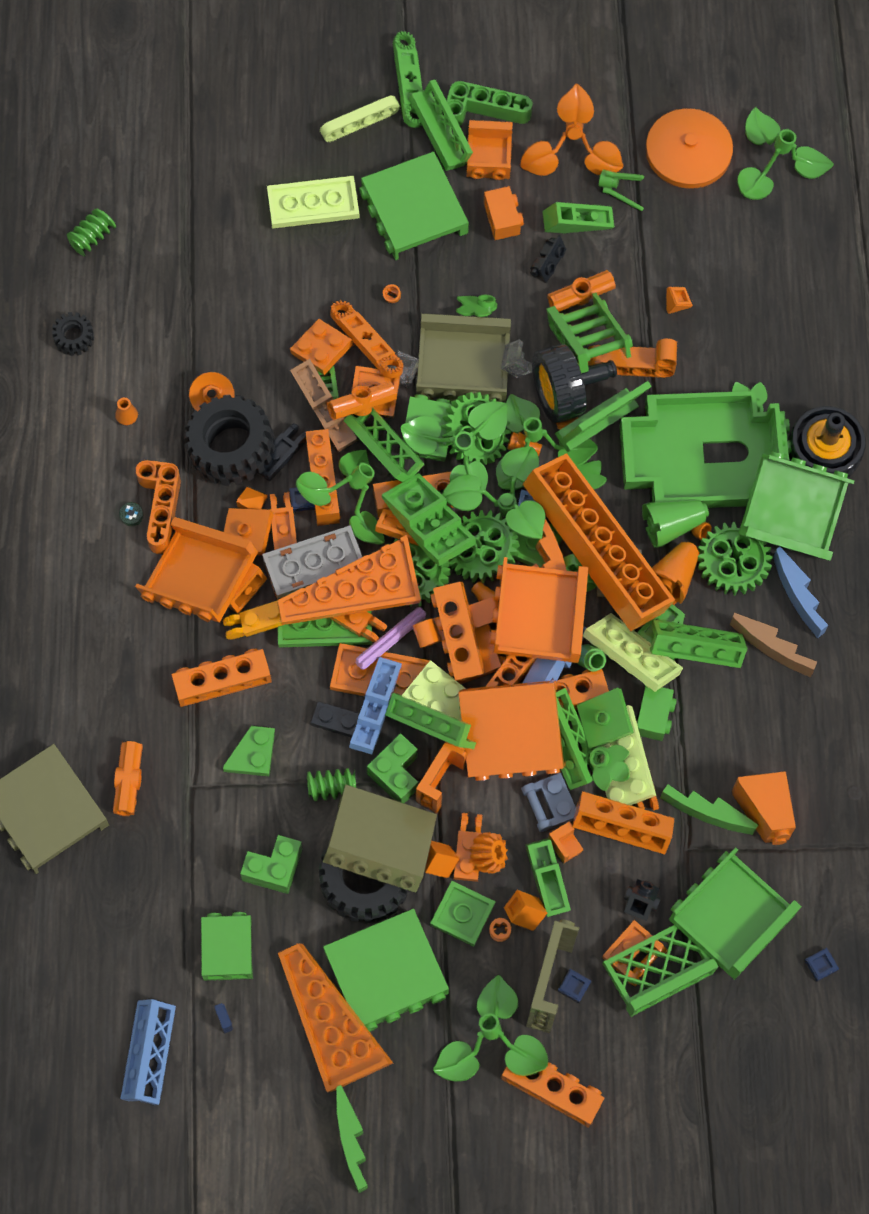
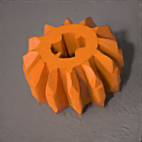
(489, 852)

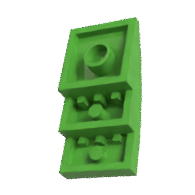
(428, 519)

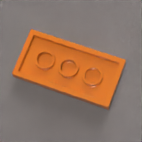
(351, 679)

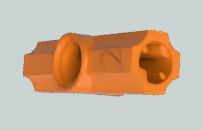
(569, 296)
(361, 400)
(127, 778)

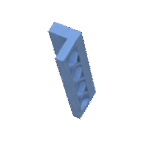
(143, 1050)

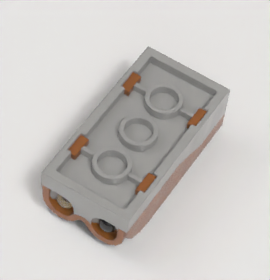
(310, 560)

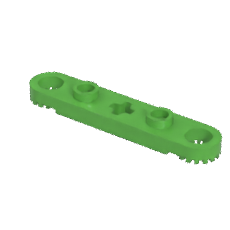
(407, 65)

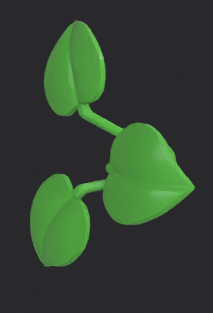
(762, 129)
(525, 416)
(487, 419)
(359, 474)
(528, 518)
(495, 1002)

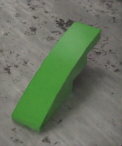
(717, 814)
(349, 1130)

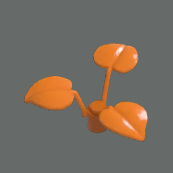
(575, 110)

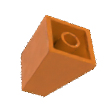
(768, 804)

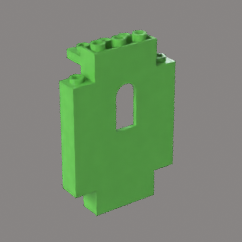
(667, 446)

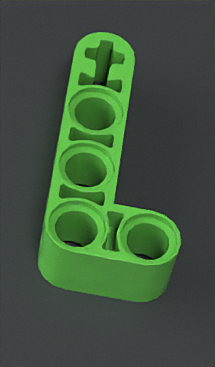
(469, 102)

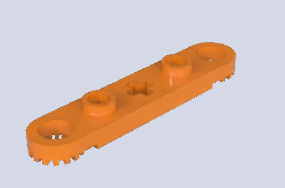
(375, 349)

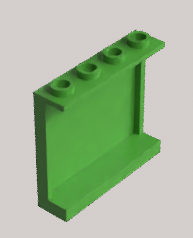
(413, 204)
(794, 505)
(732, 914)
(387, 970)

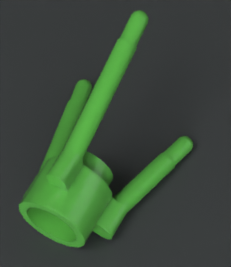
(611, 179)

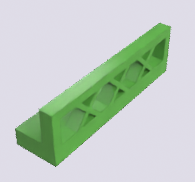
(440, 127)
(376, 447)
(698, 645)
(429, 721)
(576, 762)

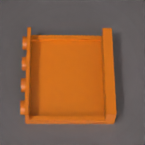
(199, 571)
(539, 612)
(512, 729)

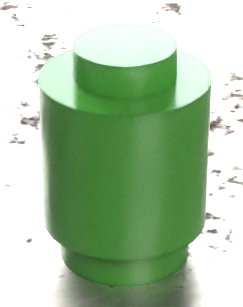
(591, 658)

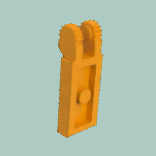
(253, 621)

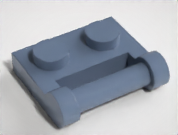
(557, 800)

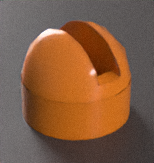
(393, 289)
(701, 530)

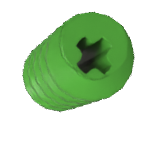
(89, 230)
(329, 783)

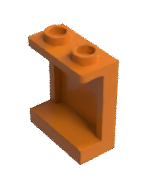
(490, 149)
(425, 792)

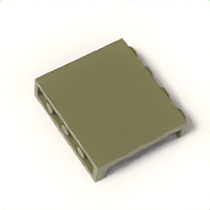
(462, 356)
(46, 808)
(380, 838)
(542, 1012)

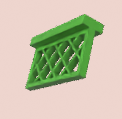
(600, 417)
(667, 987)

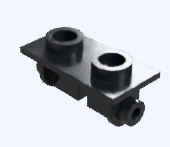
(553, 250)

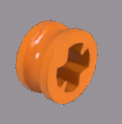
(501, 937)

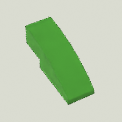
(548, 877)

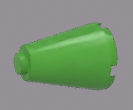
(672, 519)

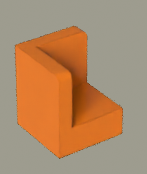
(565, 842)
(440, 859)
(525, 910)

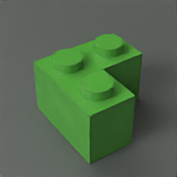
(390, 769)
(273, 872)

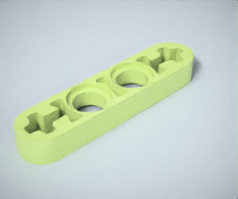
(359, 118)

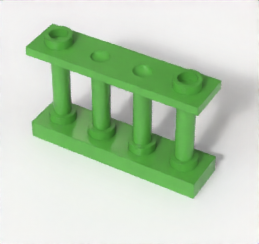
(566, 333)

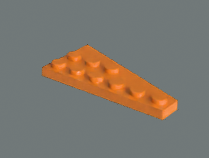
(365, 585)
(335, 1033)

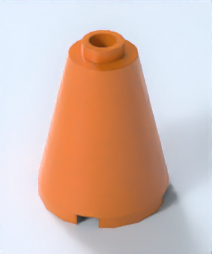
(677, 569)

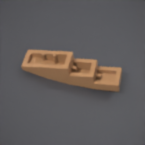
(318, 396)
(765, 639)

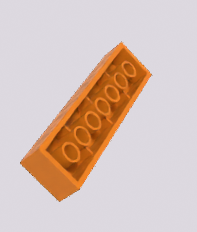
(598, 542)

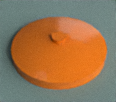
(689, 148)

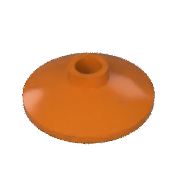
(206, 382)

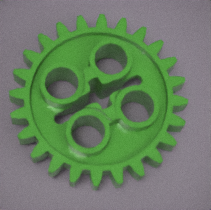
(459, 414)
(488, 527)
(714, 562)
(437, 575)

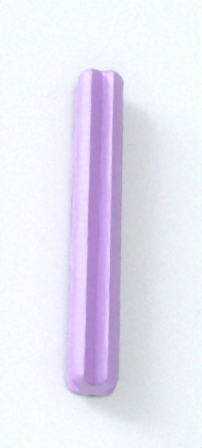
(390, 638)

